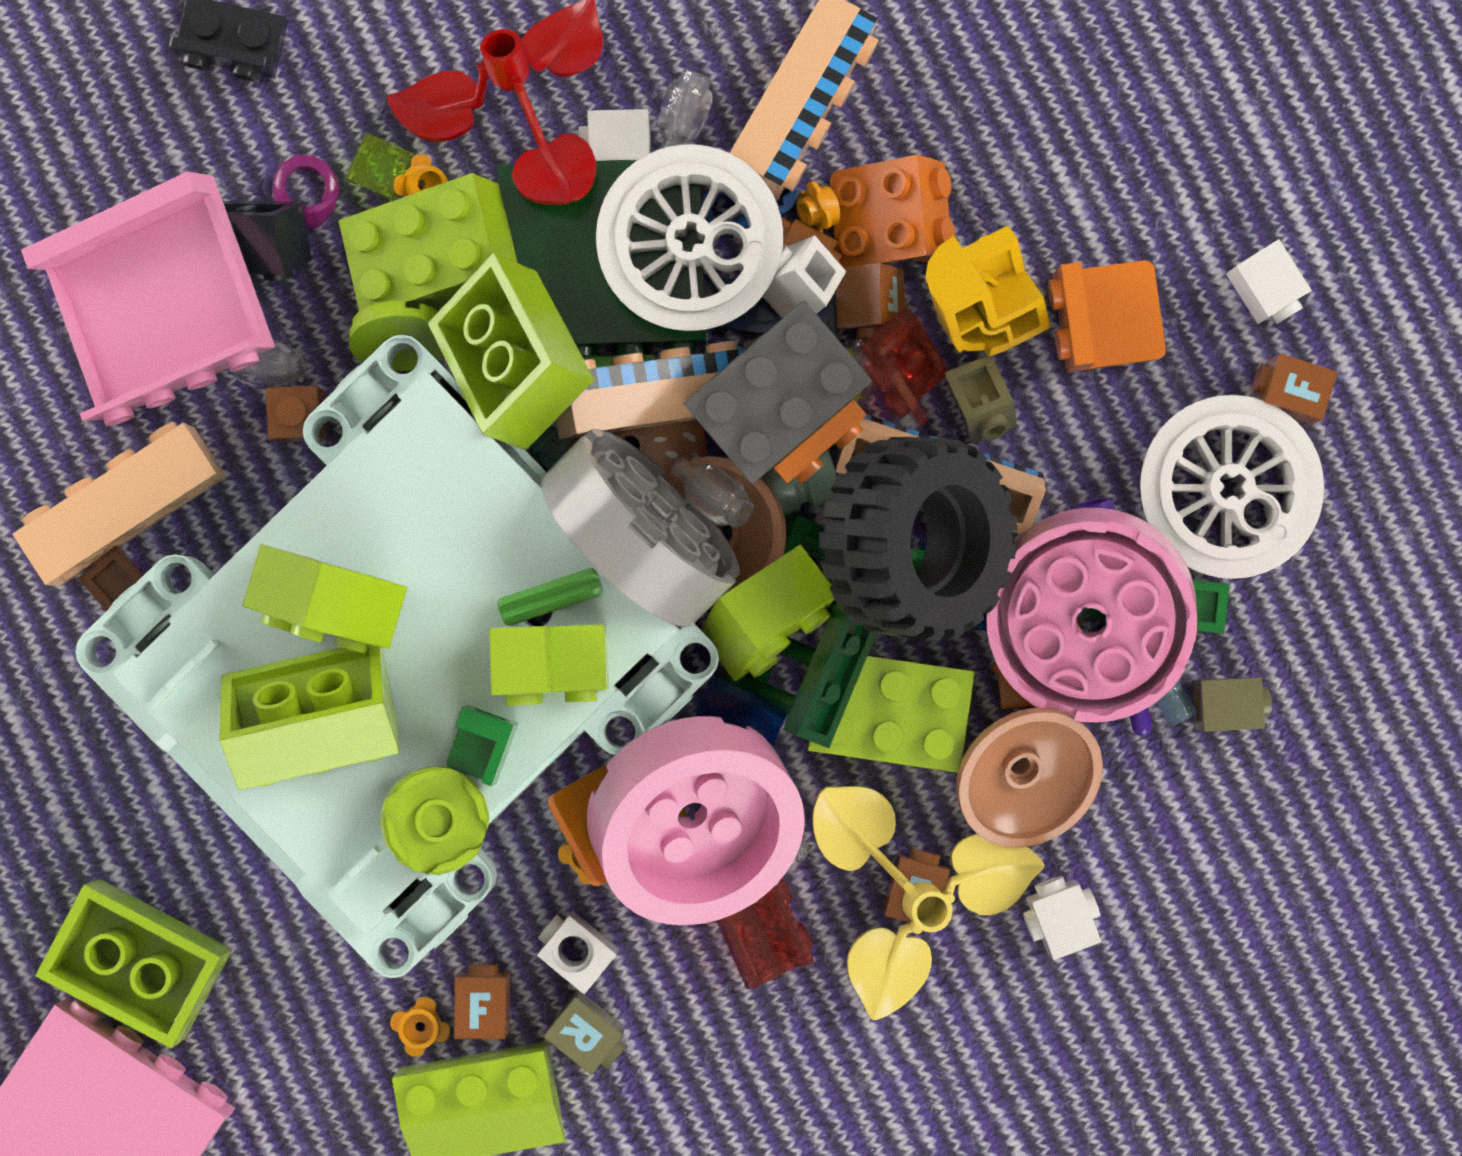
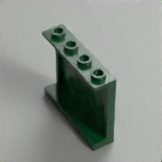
(563, 252)

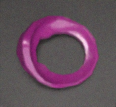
(316, 214)

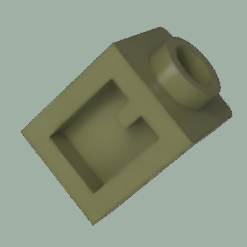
(982, 399)

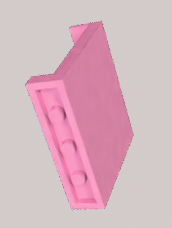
(154, 296)
(103, 1094)

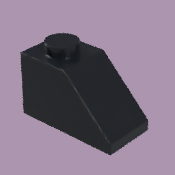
(270, 236)

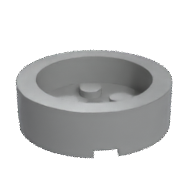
(639, 528)

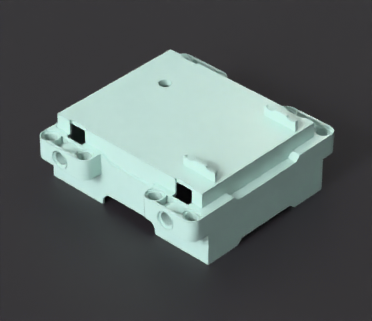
(460, 524)

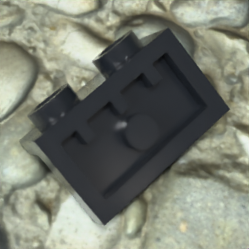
(230, 38)

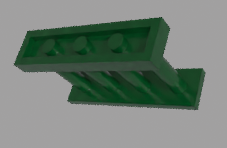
(831, 666)

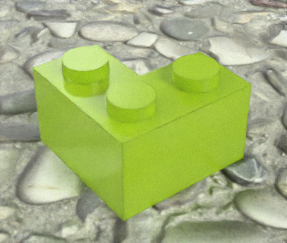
(323, 598)
(759, 614)
(548, 660)

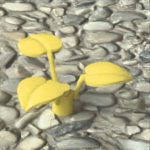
(891, 966)

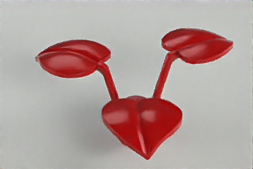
(442, 103)

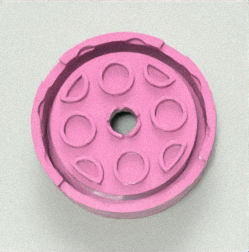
(1104, 564)
(702, 866)

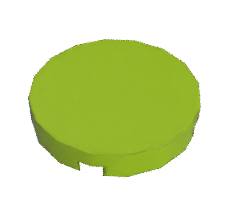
(392, 318)
(434, 820)

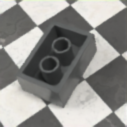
(777, 392)

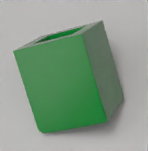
(481, 744)

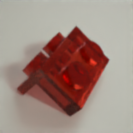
(903, 364)
(766, 938)

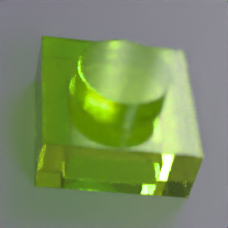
(378, 165)

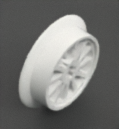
(682, 167)
(1285, 527)

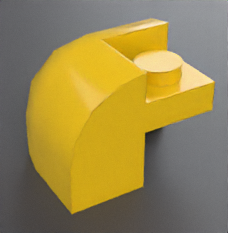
(985, 294)

